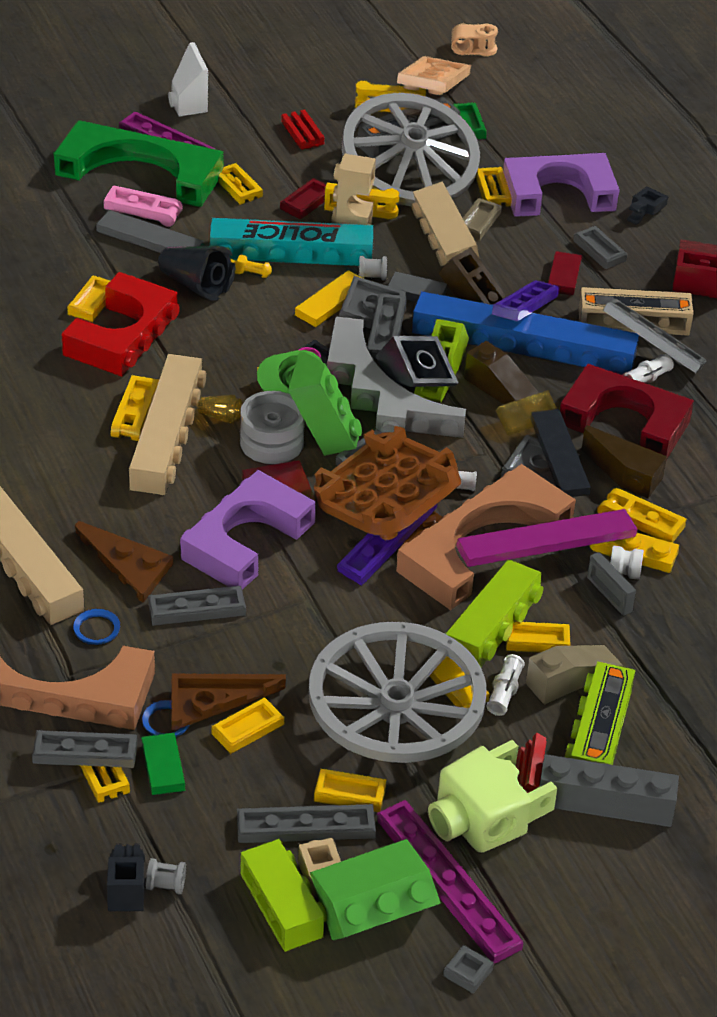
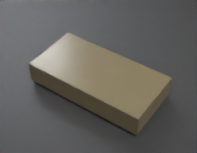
(481, 217)

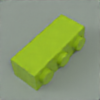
(283, 894)

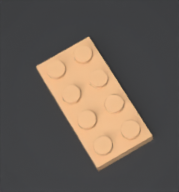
(433, 74)

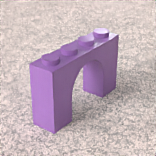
(585, 171)
(255, 500)

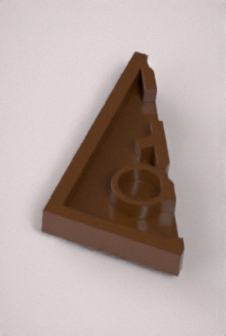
(131, 561)
(206, 695)

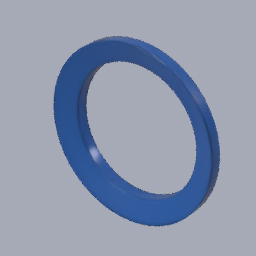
(96, 613)
(166, 704)

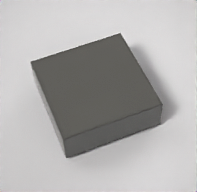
(468, 969)

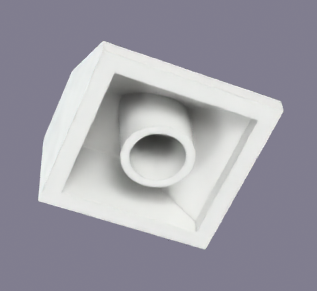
(190, 84)

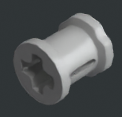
(373, 268)
(165, 876)

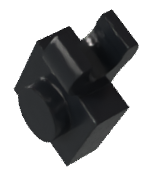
(648, 202)

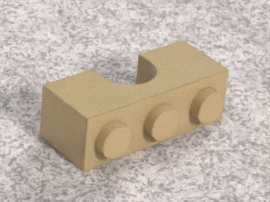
(354, 178)

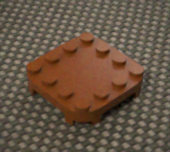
(387, 483)

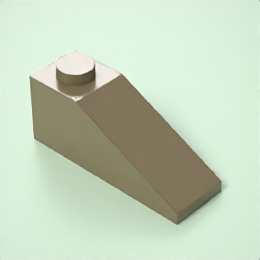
(564, 669)

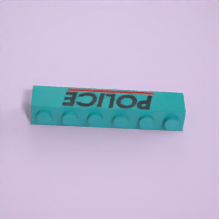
(293, 241)

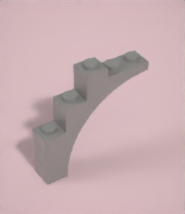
(378, 393)

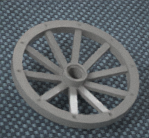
(414, 141)
(396, 699)

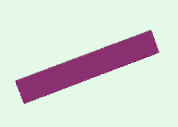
(546, 537)
(453, 884)

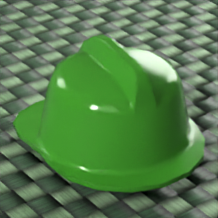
(277, 371)

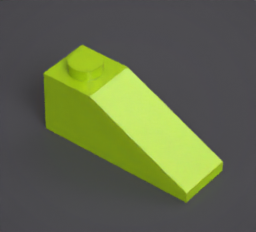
(454, 342)

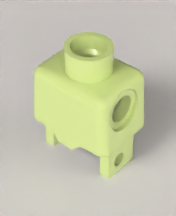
(485, 800)

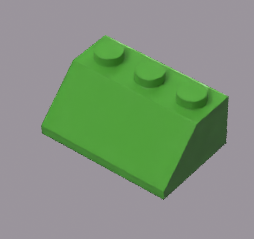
(323, 406)
(374, 889)

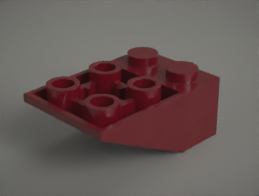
(696, 269)

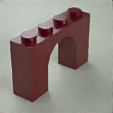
(602, 389)

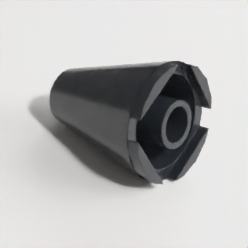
(199, 268)

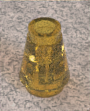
(224, 407)

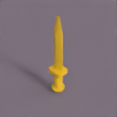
(243, 264)

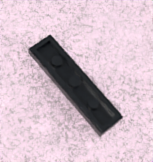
(560, 453)

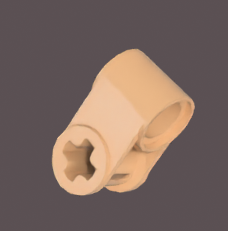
(475, 39)

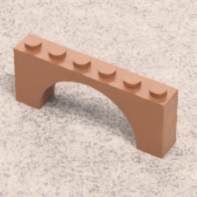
(515, 498)
(106, 698)

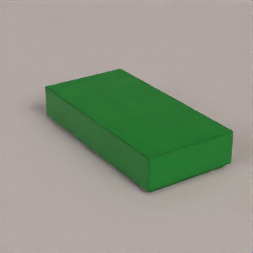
(472, 116)
(163, 763)

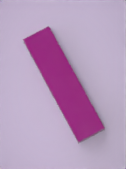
(141, 124)

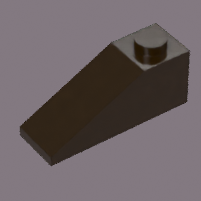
(471, 279)
(497, 374)
(625, 462)

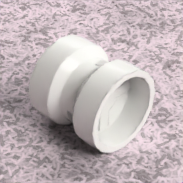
(627, 562)

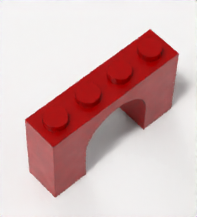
(120, 348)

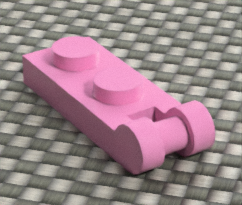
(143, 205)

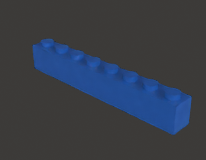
(532, 335)

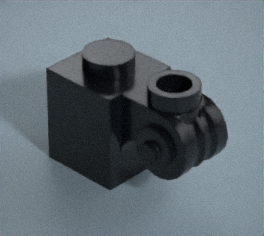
(126, 878)

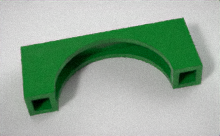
(94, 145)

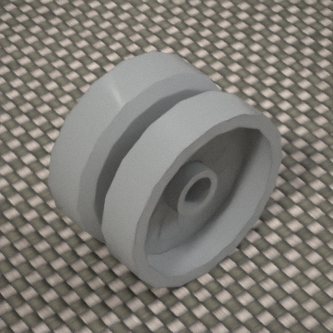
(271, 428)

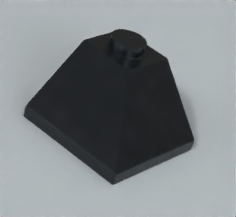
(416, 362)

